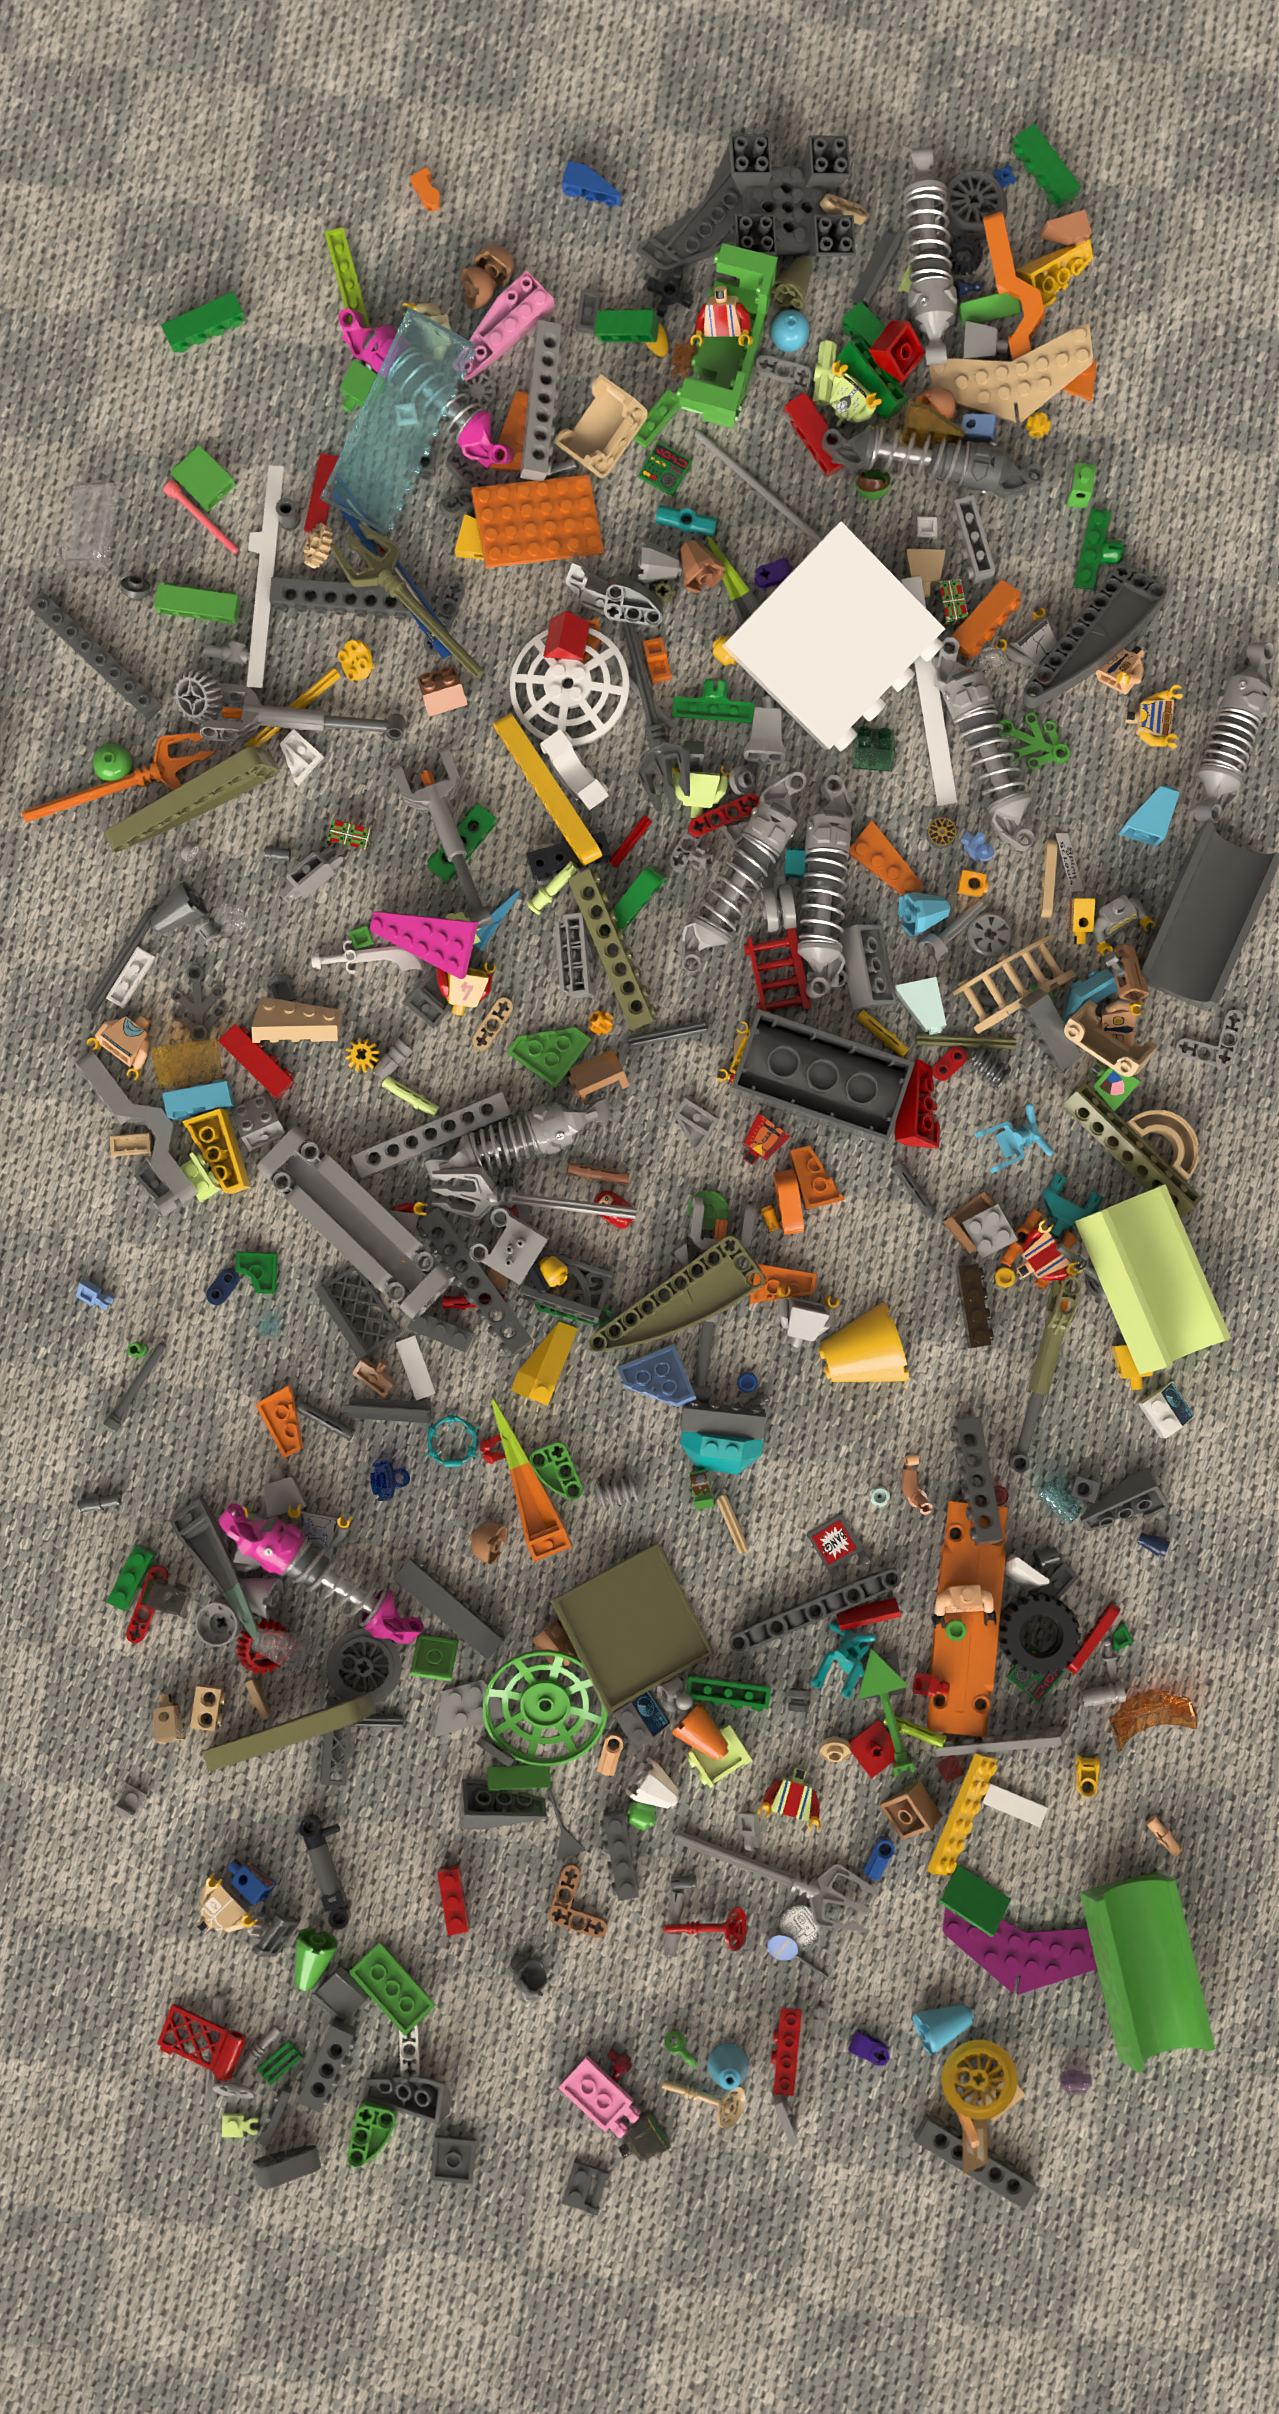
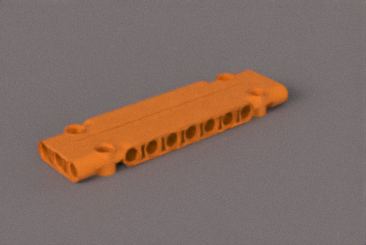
(971, 1661)

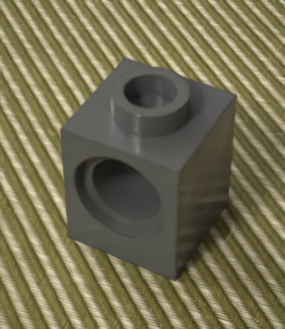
(428, 470)
(696, 751)
(1091, 1491)

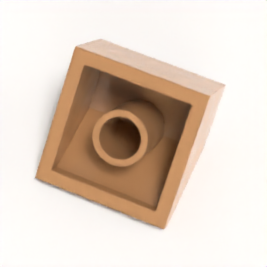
(911, 1811)

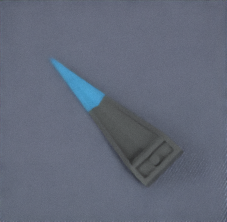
(426, 996)

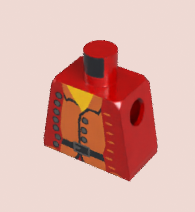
(763, 1139)

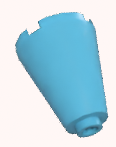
(942, 2025)
(728, 2065)

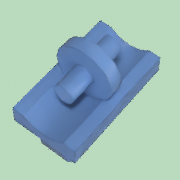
(977, 846)

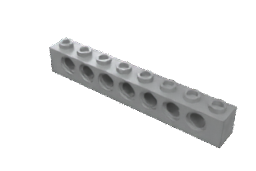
(549, 334)
(362, 1156)

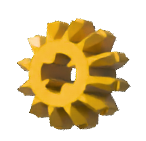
(369, 1055)

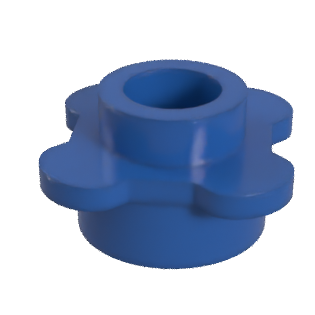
(1004, 182)

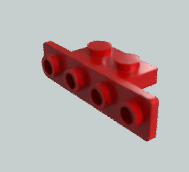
(786, 2051)

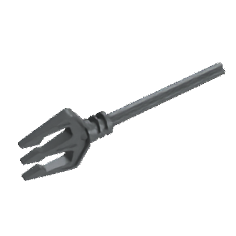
(660, 751)

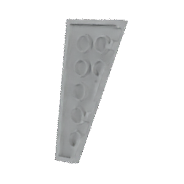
(1010, 1741)

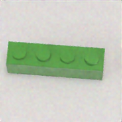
(197, 603)

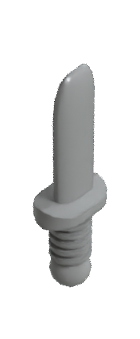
(1110, 1660)

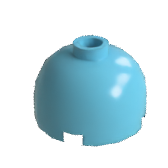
(789, 330)

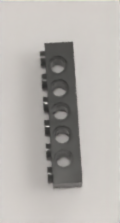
(973, 1428)
(1019, 2193)

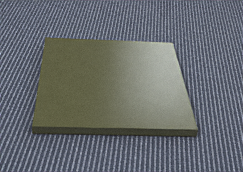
(632, 1627)

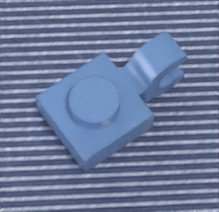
(92, 1295)

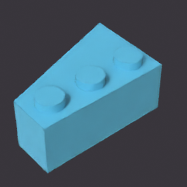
(198, 1100)

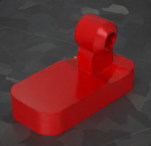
(928, 1685)

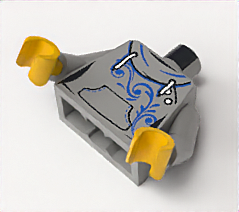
(322, 1529)

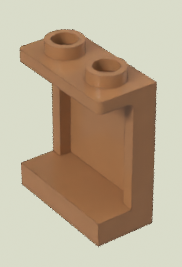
(597, 1074)
(973, 1207)

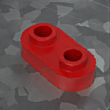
(949, 1063)

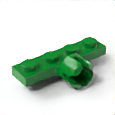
(1097, 550)
(713, 705)

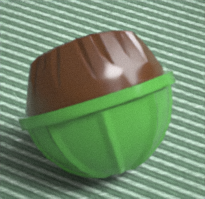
(873, 484)

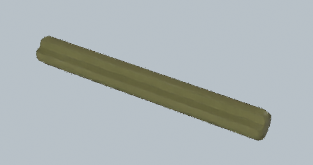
(965, 1041)

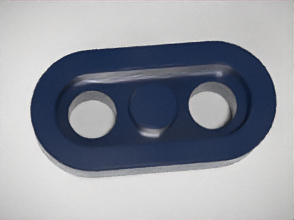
(222, 1286)

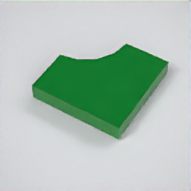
(259, 1268)

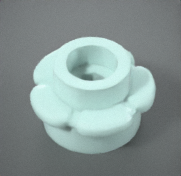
(879, 1501)

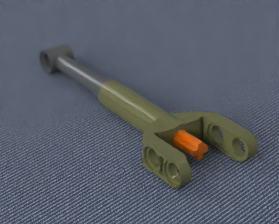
(1056, 1323)

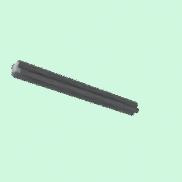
(120, 962)

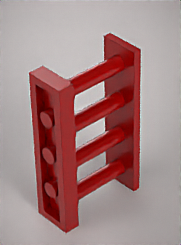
(793, 960)

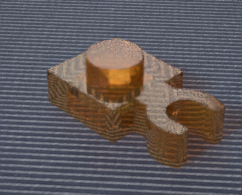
(682, 358)

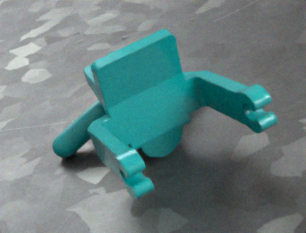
(848, 1656)

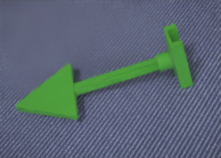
(880, 1680)

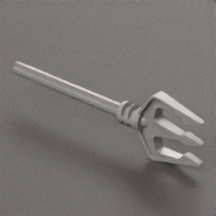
(486, 1195)
(817, 1889)

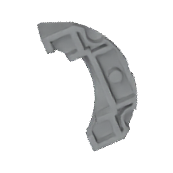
(587, 586)

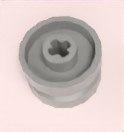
(779, 907)

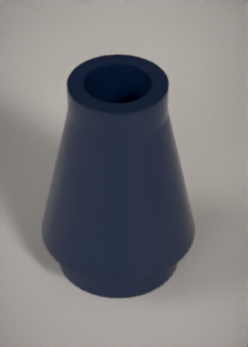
(1154, 1544)

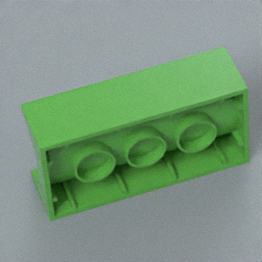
(1146, 1968)

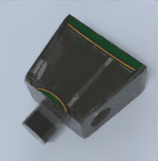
(645, 2137)

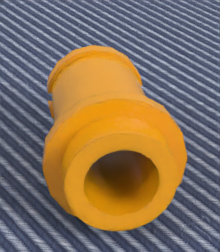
(769, 1217)

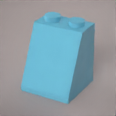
(1152, 818)

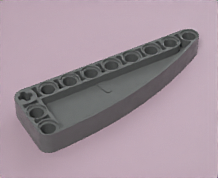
(1111, 629)

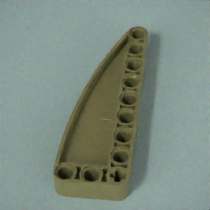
(205, 792)
(702, 1298)
(290, 1732)

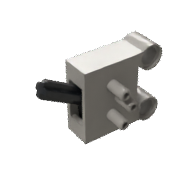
(515, 1251)

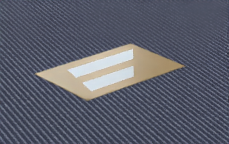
(978, 2156)

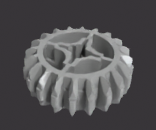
(197, 695)

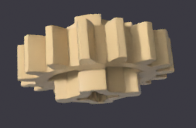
(317, 545)

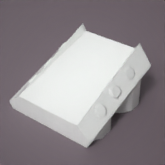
(1024, 1574)

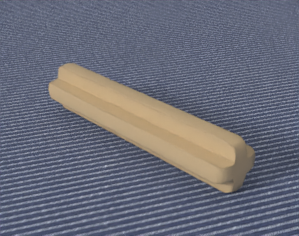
(732, 1523)

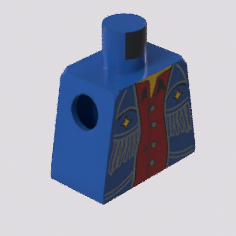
(251, 1881)

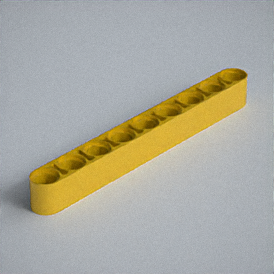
(547, 789)

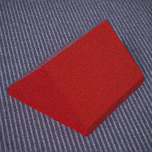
(566, 637)

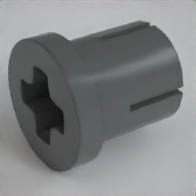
(1045, 1557)

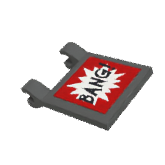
(835, 1544)

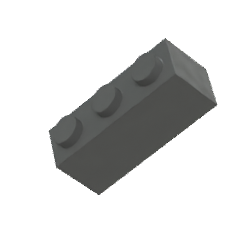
(442, 1332)

